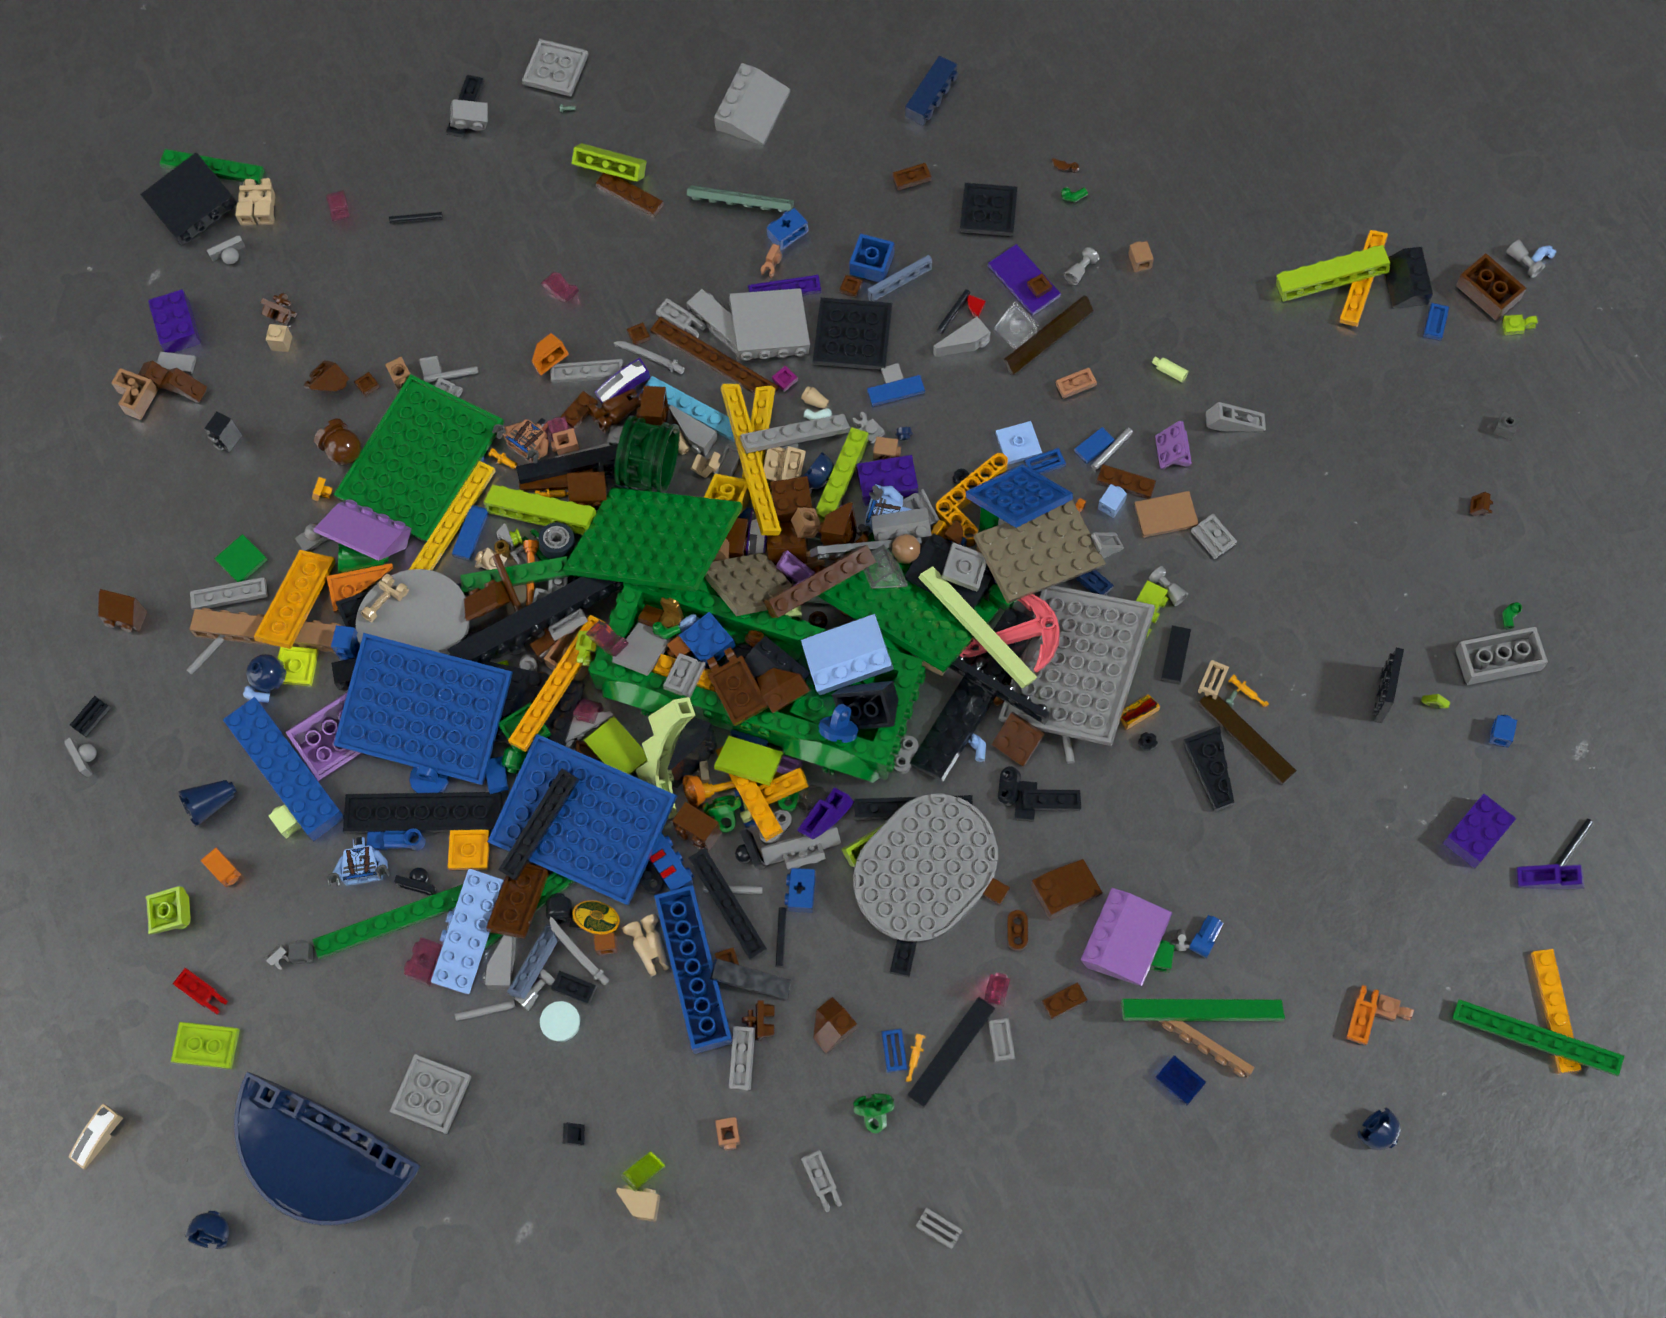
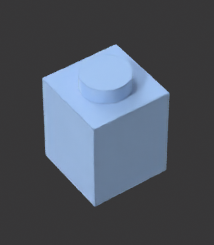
(1112, 500)

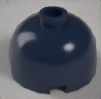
(819, 471)
(265, 673)
(1380, 1130)
(208, 1229)

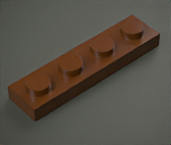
(630, 194)

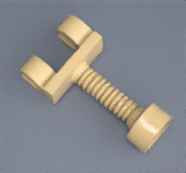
(385, 585)

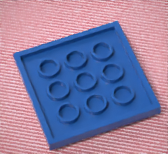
(1019, 495)

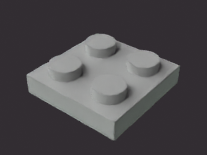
(964, 567)

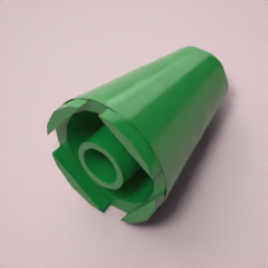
(353, 560)

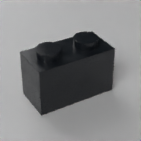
(222, 432)

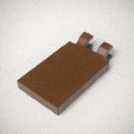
(736, 688)

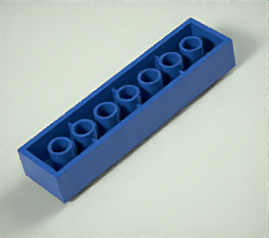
(284, 769)
(692, 969)

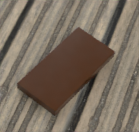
(518, 902)

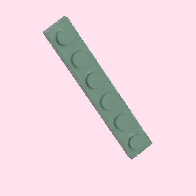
(746, 199)

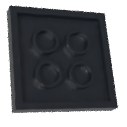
(988, 209)
(1387, 688)

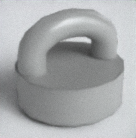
(528, 662)

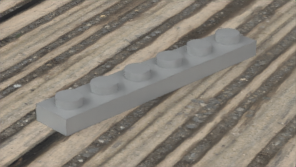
(794, 433)

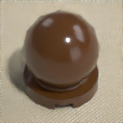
(338, 442)

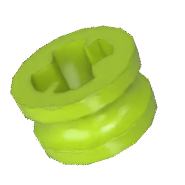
(516, 538)

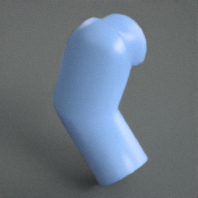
(687, 622)
(979, 746)

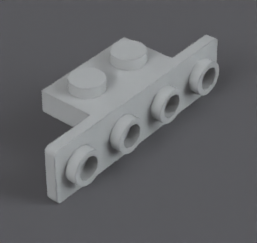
(801, 849)

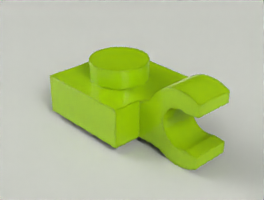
(1516, 324)
(584, 646)

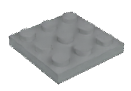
(555, 67)
(430, 1094)

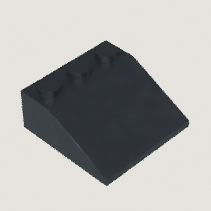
(694, 746)

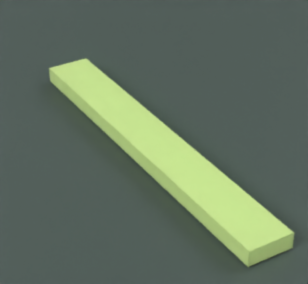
(977, 627)

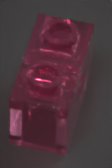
(423, 972)

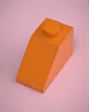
(548, 353)
(221, 867)

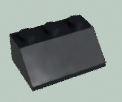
(1408, 279)
(768, 655)
(870, 704)

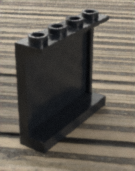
(189, 198)

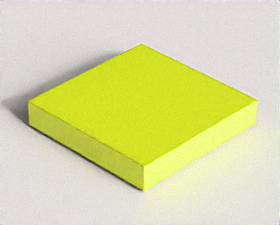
(299, 665)

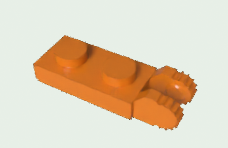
(1362, 1017)

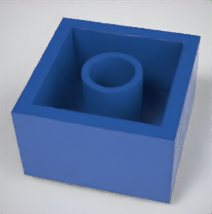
(871, 258)
(707, 639)

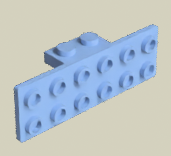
(466, 932)

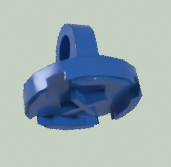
(838, 725)
(427, 780)

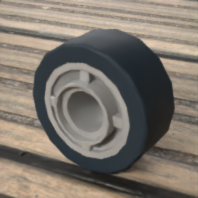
(554, 532)

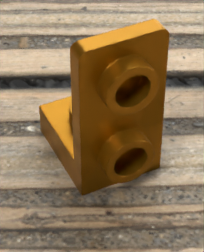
(672, 612)

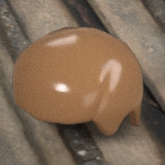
(905, 548)

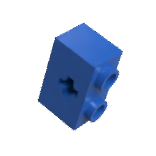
(787, 228)
(345, 642)
(800, 878)

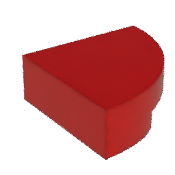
(975, 305)

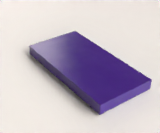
(1014, 271)

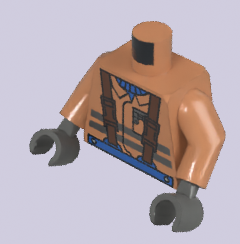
(526, 438)

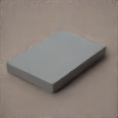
(643, 650)

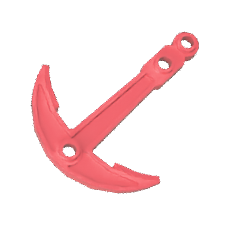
(1027, 630)

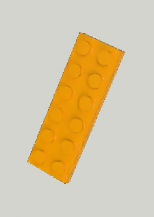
(294, 599)

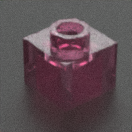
(557, 425)

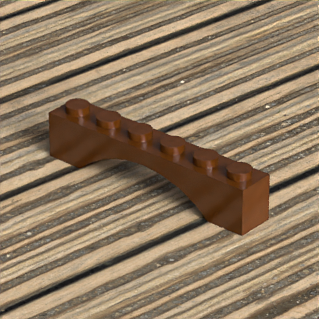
(819, 582)

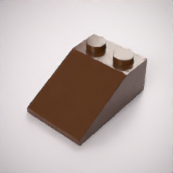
(1065, 888)

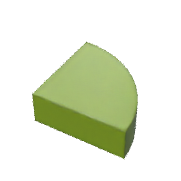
(1435, 699)

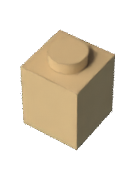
(279, 338)

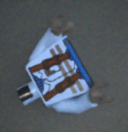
(883, 501)
(359, 865)

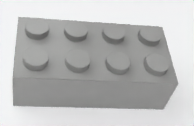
(1501, 655)

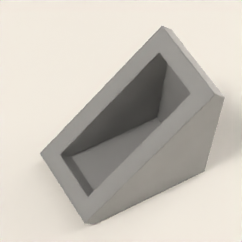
(1106, 543)

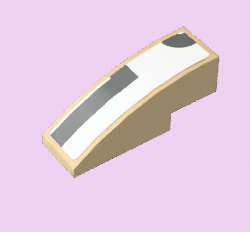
(95, 1136)

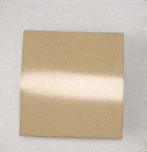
(783, 463)

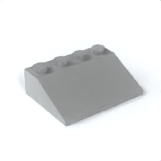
(751, 105)

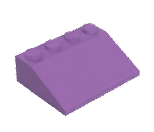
(364, 530)
(316, 737)
(1126, 937)

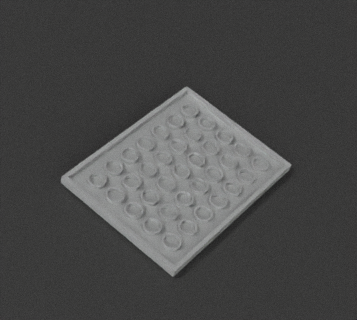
(1091, 667)

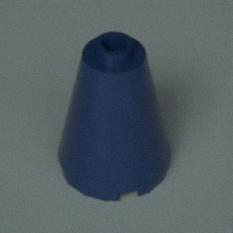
(206, 799)

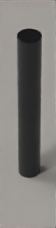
(415, 217)
(953, 311)
(1575, 842)
(780, 937)

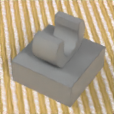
(275, 955)

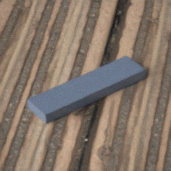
(900, 278)
(533, 964)

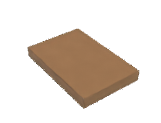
(1166, 514)

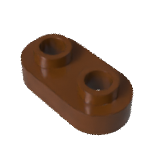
(1017, 931)

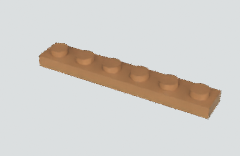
(1207, 1046)

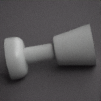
(1520, 253)
(1076, 272)
(1174, 592)
(544, 978)

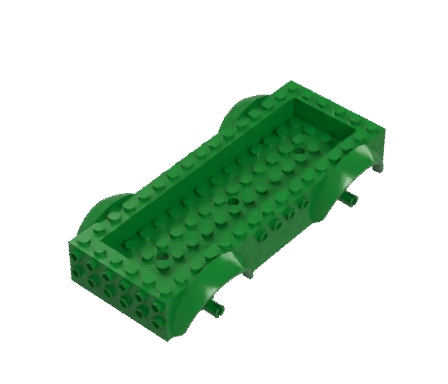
(866, 757)

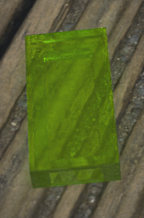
(642, 1171)

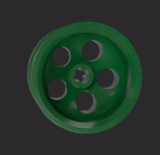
(647, 455)

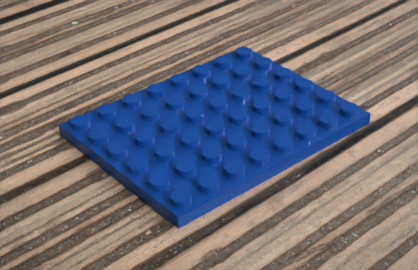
(423, 708)
(603, 827)

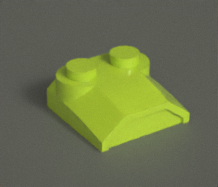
(168, 910)

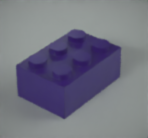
(174, 321)
(887, 472)
(1479, 830)

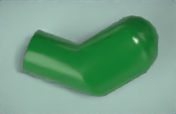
(1073, 196)
(1509, 613)
(664, 632)

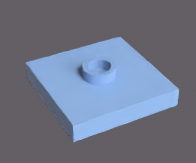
(1018, 442)

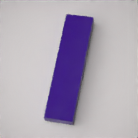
(808, 284)

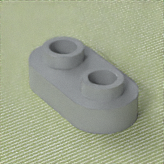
(905, 754)
(785, 825)

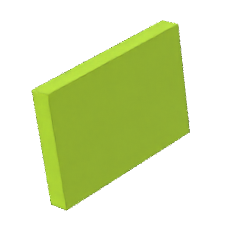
(616, 747)
(748, 760)
(205, 1045)

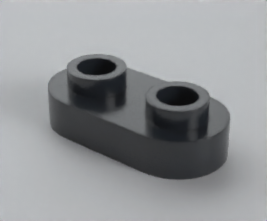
(1009, 785)
(651, 875)

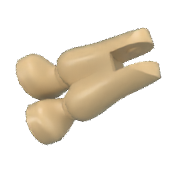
(649, 946)

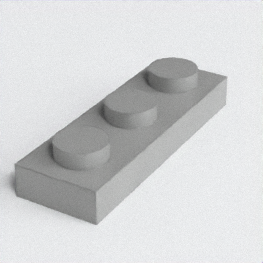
(742, 1058)

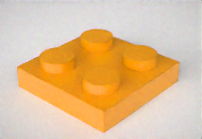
(468, 850)

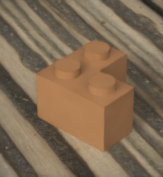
(136, 392)

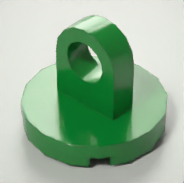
(723, 808)
(876, 1108)

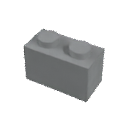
(468, 115)

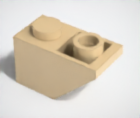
(640, 1204)

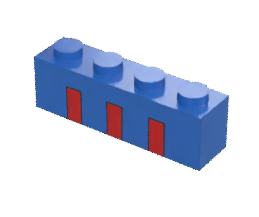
(670, 865)

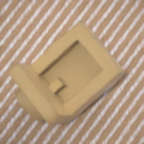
(705, 466)
(485, 560)

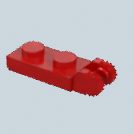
(198, 990)

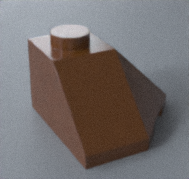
(327, 377)
(781, 688)
(832, 1025)

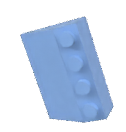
(846, 654)

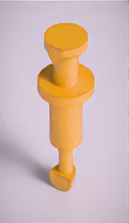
(502, 458)
(555, 493)
(1246, 690)
(915, 1055)

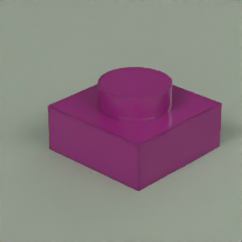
(784, 378)

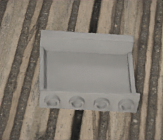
(769, 324)

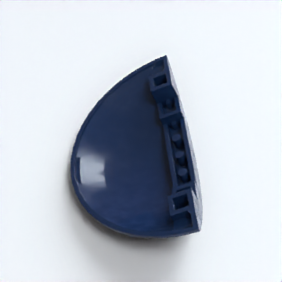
(313, 1158)

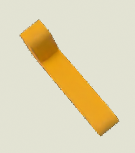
(955, 506)

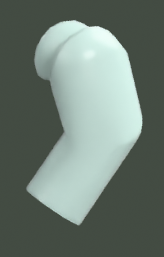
(820, 414)

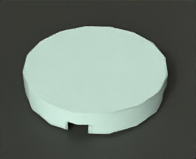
(560, 1021)

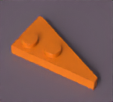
(354, 582)

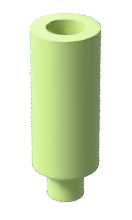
(1170, 369)

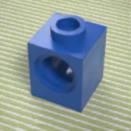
(1503, 731)

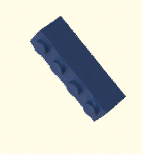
(931, 90)

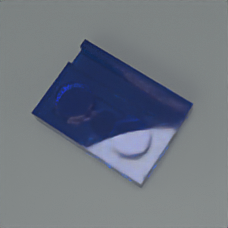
(1180, 1080)

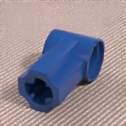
(403, 839)
(1205, 938)

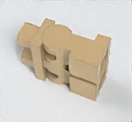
(256, 203)

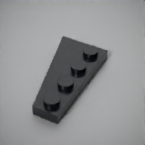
(1210, 763)

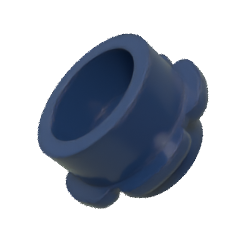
(904, 433)

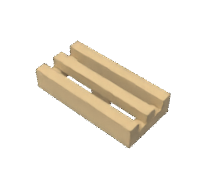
(1208, 691)

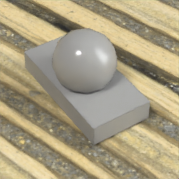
(227, 250)
(310, 540)
(81, 755)

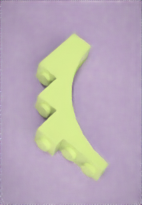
(659, 749)

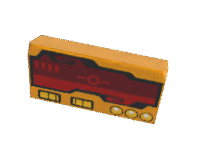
(1139, 711)

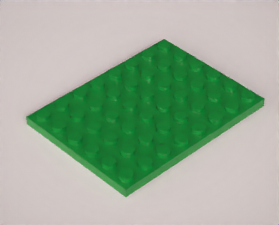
(419, 456)
(653, 539)
(908, 616)

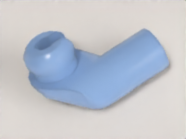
(1542, 252)
(261, 697)

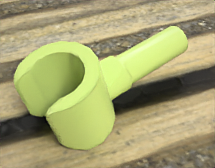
(745, 815)

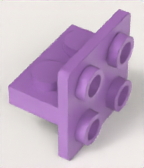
(1173, 446)

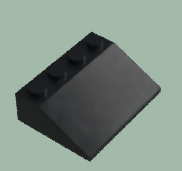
(935, 555)

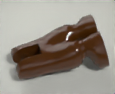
(615, 408)

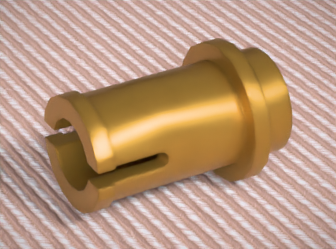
(502, 548)

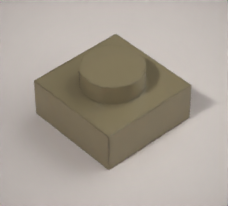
(703, 772)

